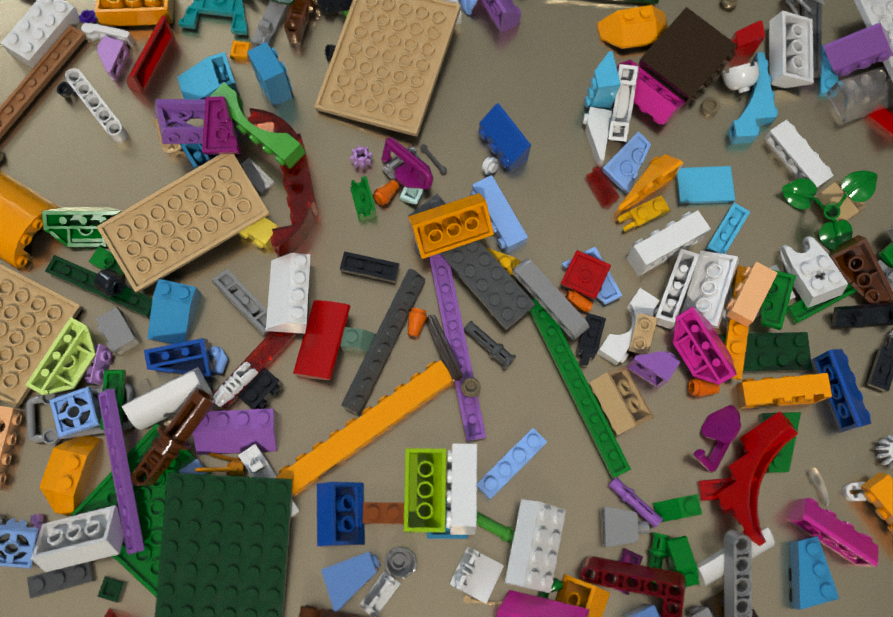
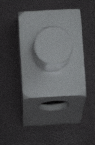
(621, 527)

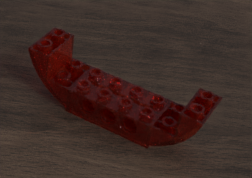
(298, 185)

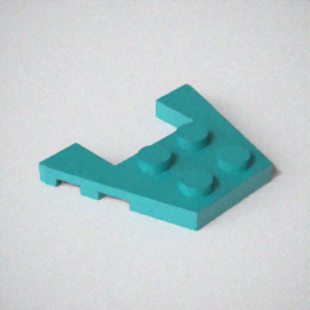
(227, 8)

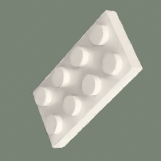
(711, 285)

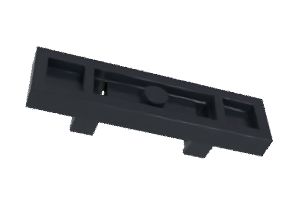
(862, 315)

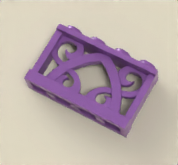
(179, 112)

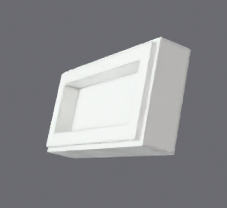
(257, 176)

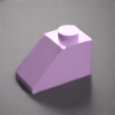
(113, 55)

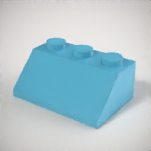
(603, 84)

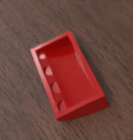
(150, 56)
(321, 340)

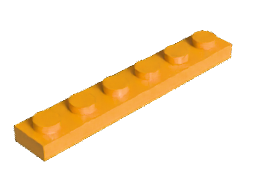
(736, 332)

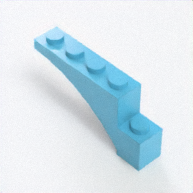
(759, 109)

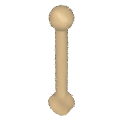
(467, 599)

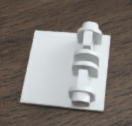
(476, 575)

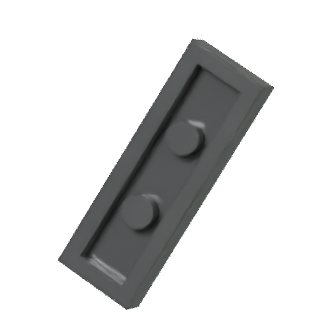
(60, 579)

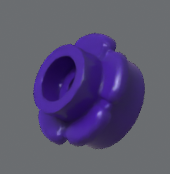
(91, 19)

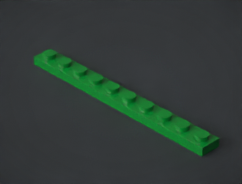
(580, 391)

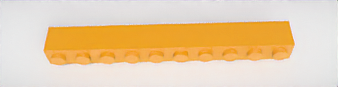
(367, 427)

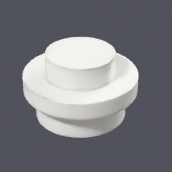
(490, 165)

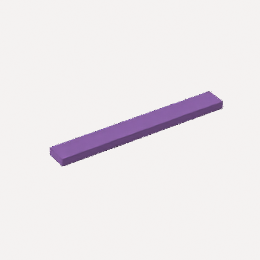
(121, 472)

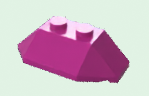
(702, 348)

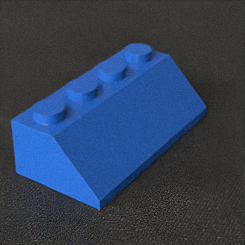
(846, 398)

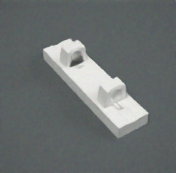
(255, 460)

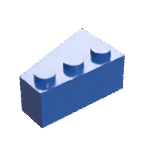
(181, 357)

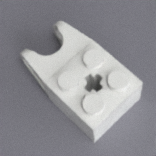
(815, 273)

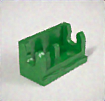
(363, 199)

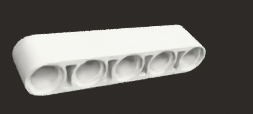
(91, 99)

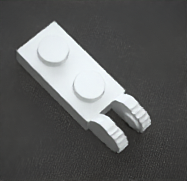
(97, 31)

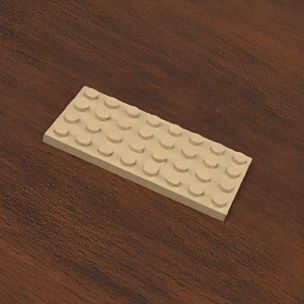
(183, 220)

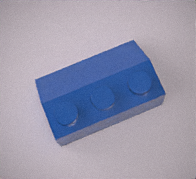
(504, 138)
(340, 514)

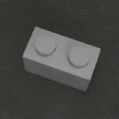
(117, 331)

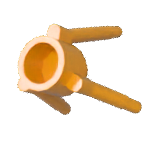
(235, 468)

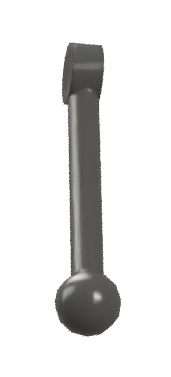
(424, 148)

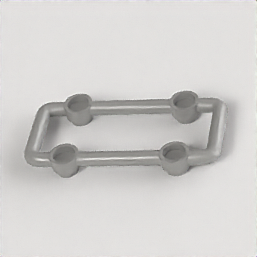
(50, 435)

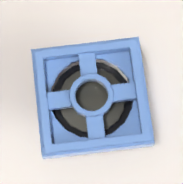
(77, 413)
(15, 541)

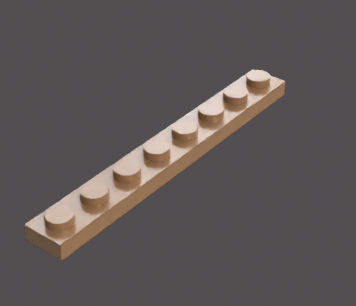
(39, 77)

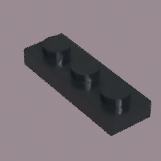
(369, 267)

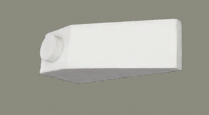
(597, 130)

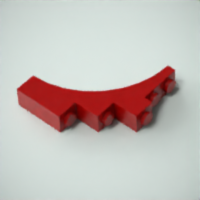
(748, 472)

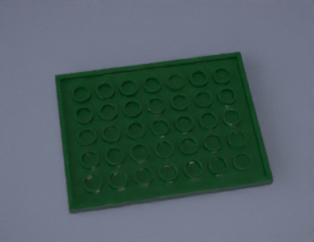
(224, 546)

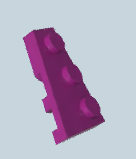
(218, 129)

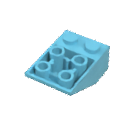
(206, 77)

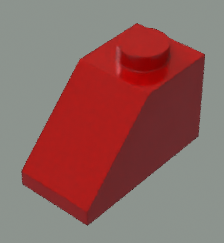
(748, 39)

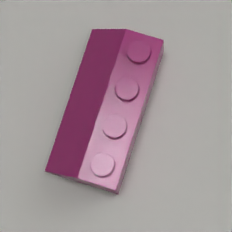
(654, 96)
(834, 533)
(525, 605)

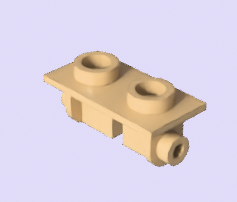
(643, 334)

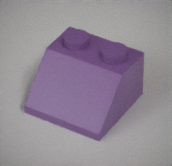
(654, 367)

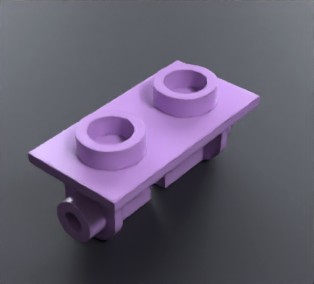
(101, 362)

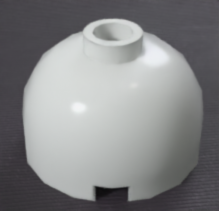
(741, 77)

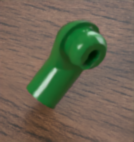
(556, 586)

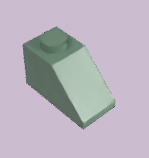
(356, 340)

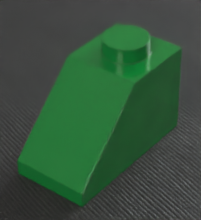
(678, 508)
(682, 559)

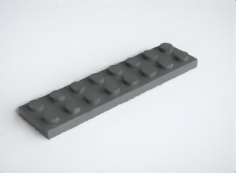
(485, 277)

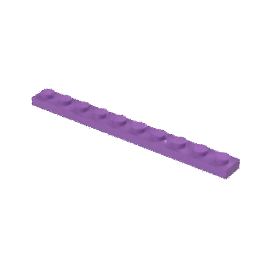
(455, 336)

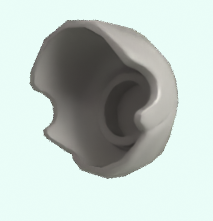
(400, 562)

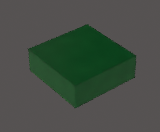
(111, 589)

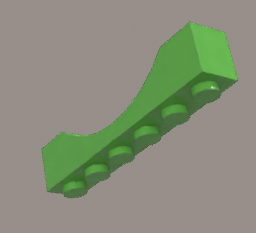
(281, 145)

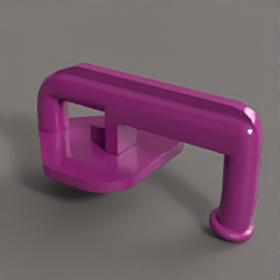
(413, 172)
(723, 428)

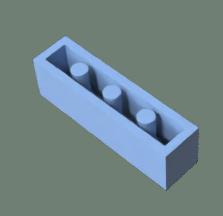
(502, 217)
(511, 463)

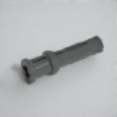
(495, 352)

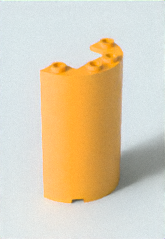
(19, 219)

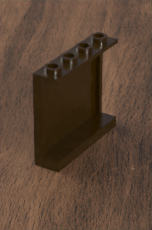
(689, 54)

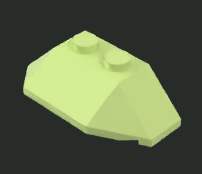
(65, 360)

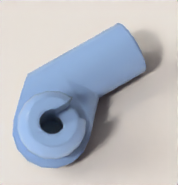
(220, 358)

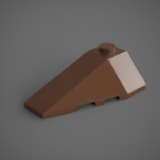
(862, 270)

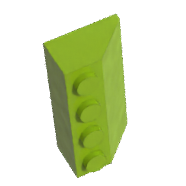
(425, 490)

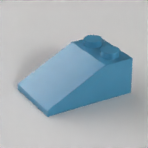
(172, 312)

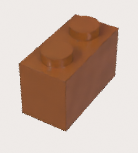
(383, 513)

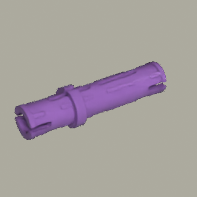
(635, 502)

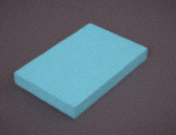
(705, 185)

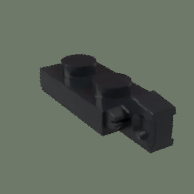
(590, 339)
(882, 370)

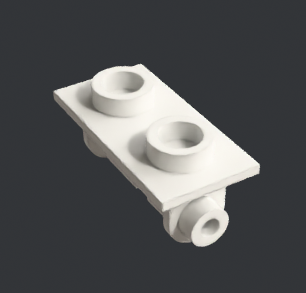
(379, 594)

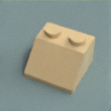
(848, 208)

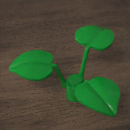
(858, 185)

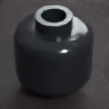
(109, 282)

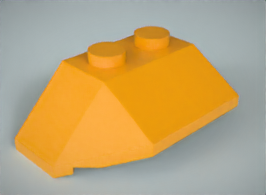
(633, 27)
(69, 473)

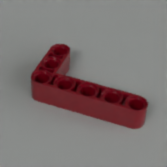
(642, 584)

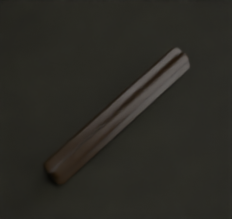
(444, 348)

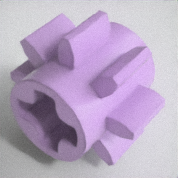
(362, 161)

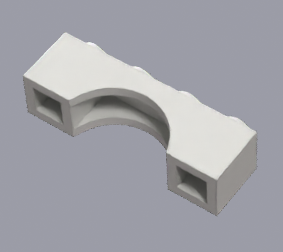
(623, 103)
(615, 346)

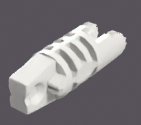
(234, 384)

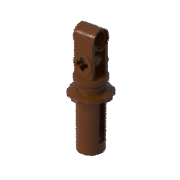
(298, 18)
(173, 438)

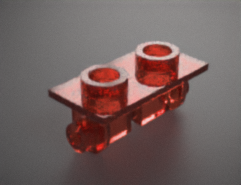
(602, 186)

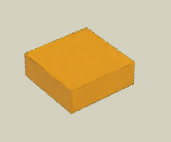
(239, 50)

